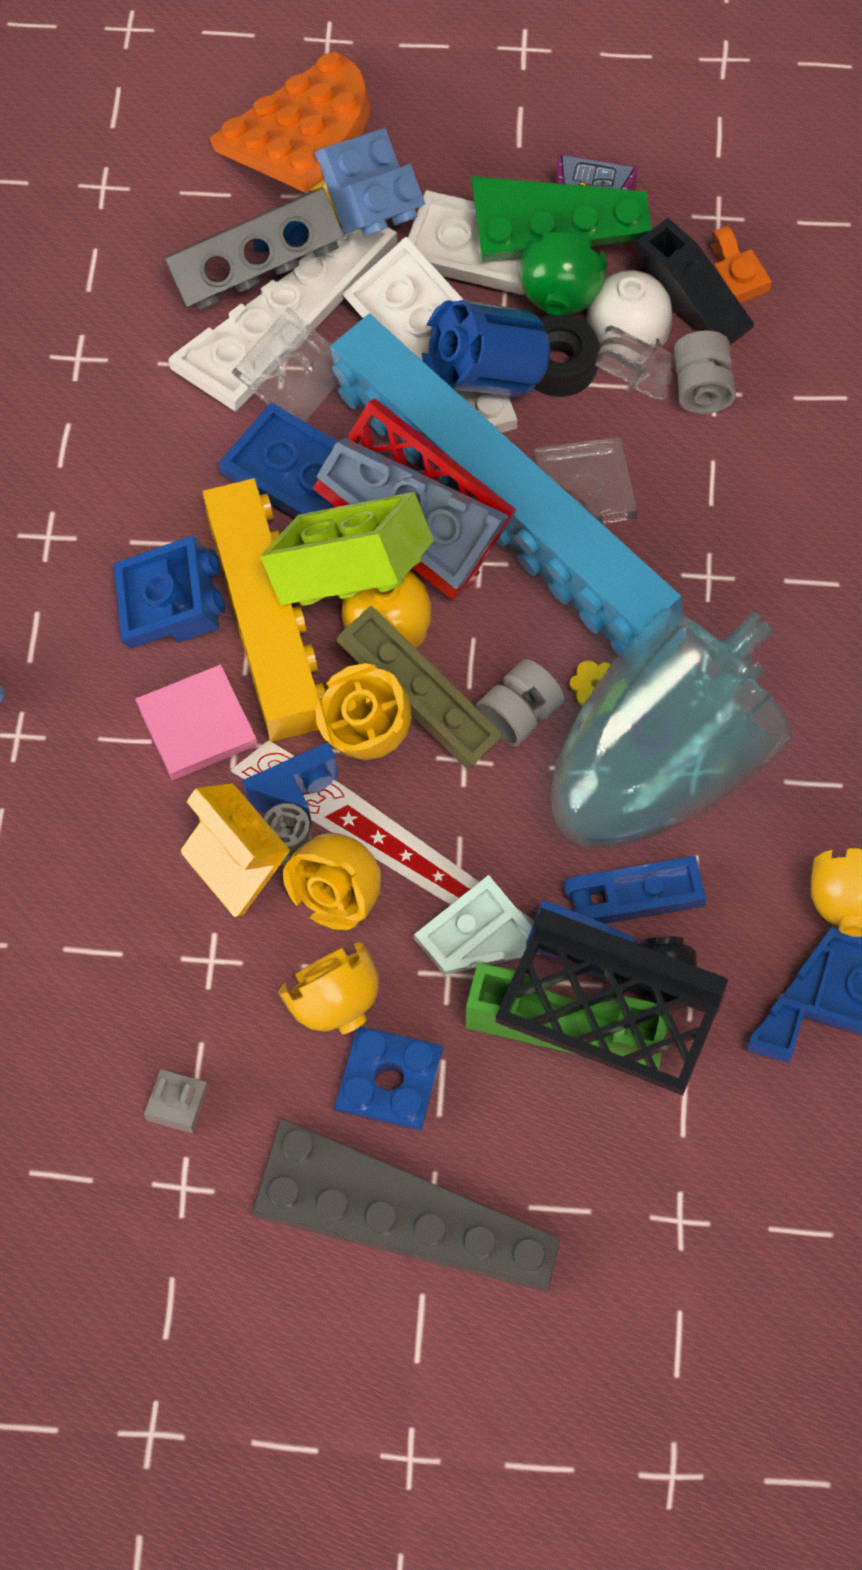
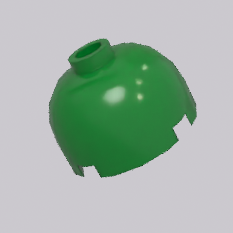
(562, 273)

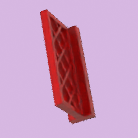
(432, 457)

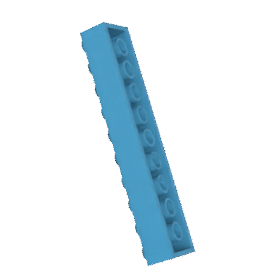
(549, 529)

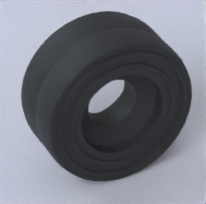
(580, 370)

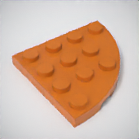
(300, 118)

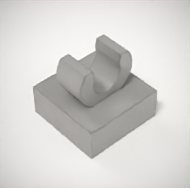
(176, 1101)

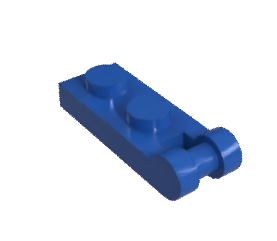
(638, 890)

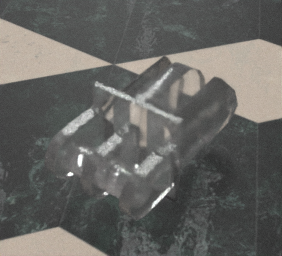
(636, 362)

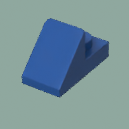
(290, 779)

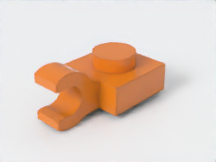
(739, 270)

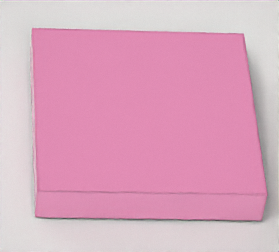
(196, 722)

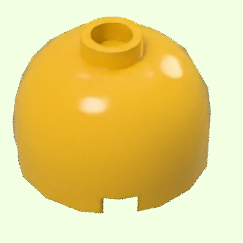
(404, 607)
(364, 712)
(334, 879)
(838, 890)
(334, 991)

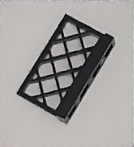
(626, 962)

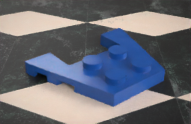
(824, 991)

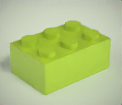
(347, 550)

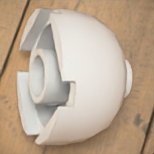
(633, 304)

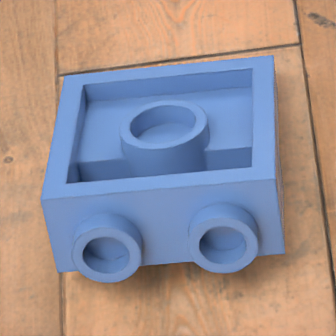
(369, 183)

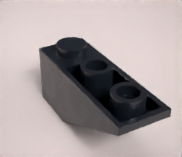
(691, 281)

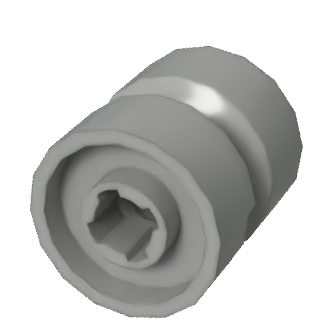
(704, 372)
(524, 698)

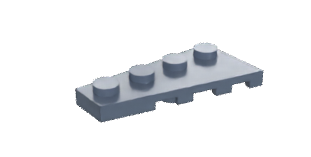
(457, 522)

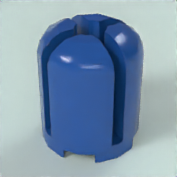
(487, 348)

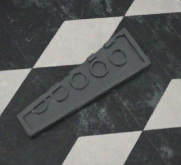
(364, 1201)

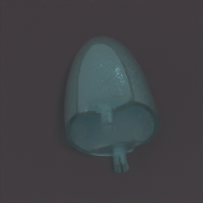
(666, 733)

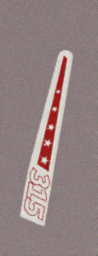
(348, 814)

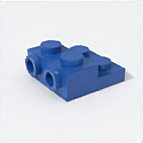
(168, 593)

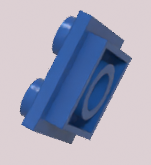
(381, 1052)

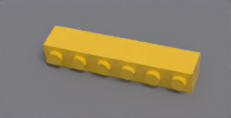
(267, 629)

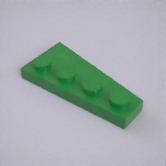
(520, 210)

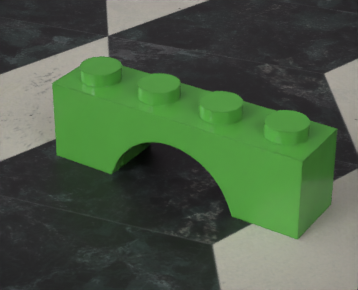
(492, 983)

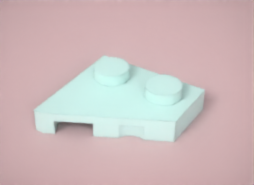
(475, 929)

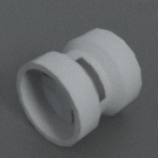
(293, 816)

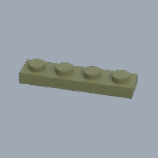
(432, 697)

